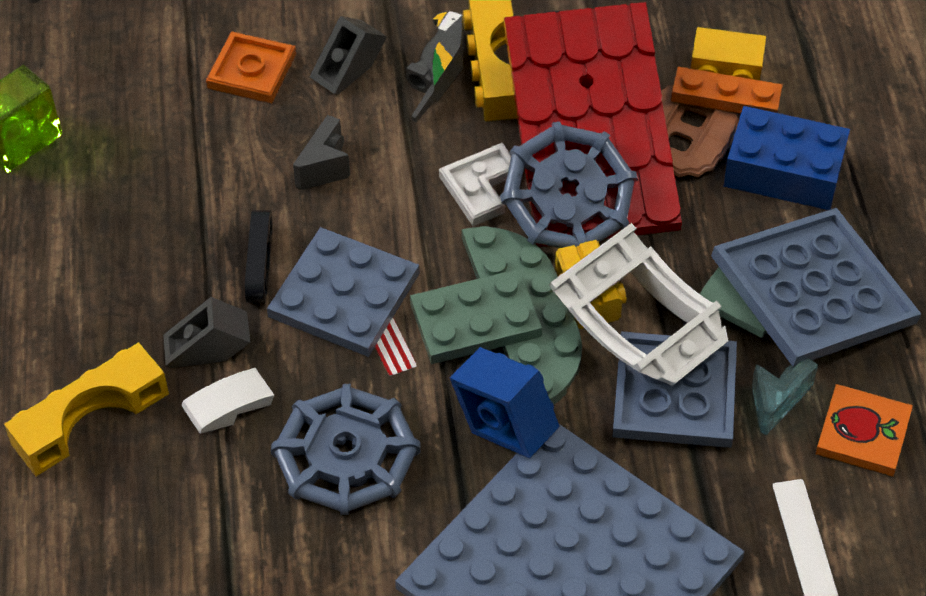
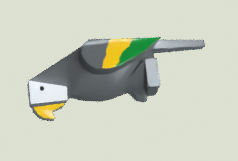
(439, 61)

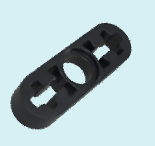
(258, 256)

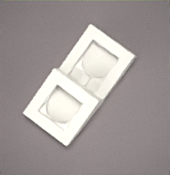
(220, 402)

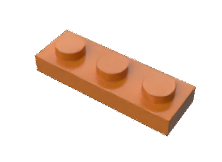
(724, 91)

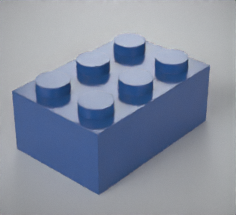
(786, 157)

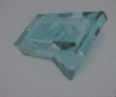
(777, 396)

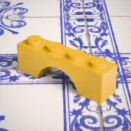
(487, 29)
(125, 381)

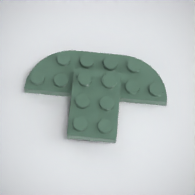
(503, 308)

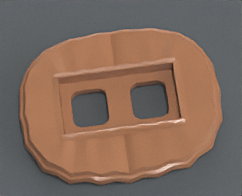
(708, 141)

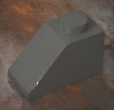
(347, 54)
(207, 335)

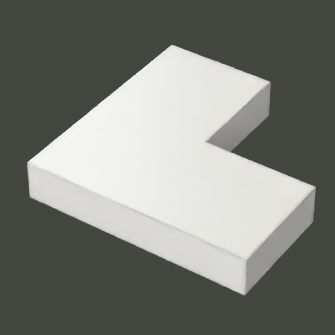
(472, 182)

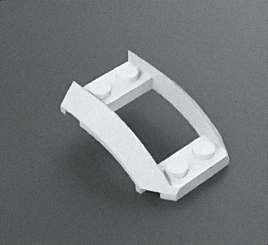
(610, 264)

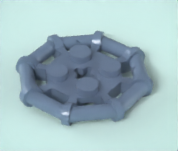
(570, 167)
(349, 467)

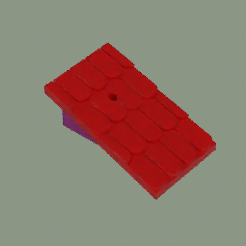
(597, 76)

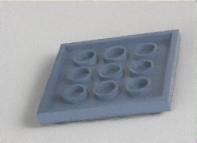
(815, 286)

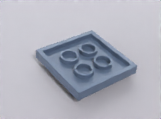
(343, 291)
(689, 412)

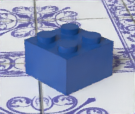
(505, 401)

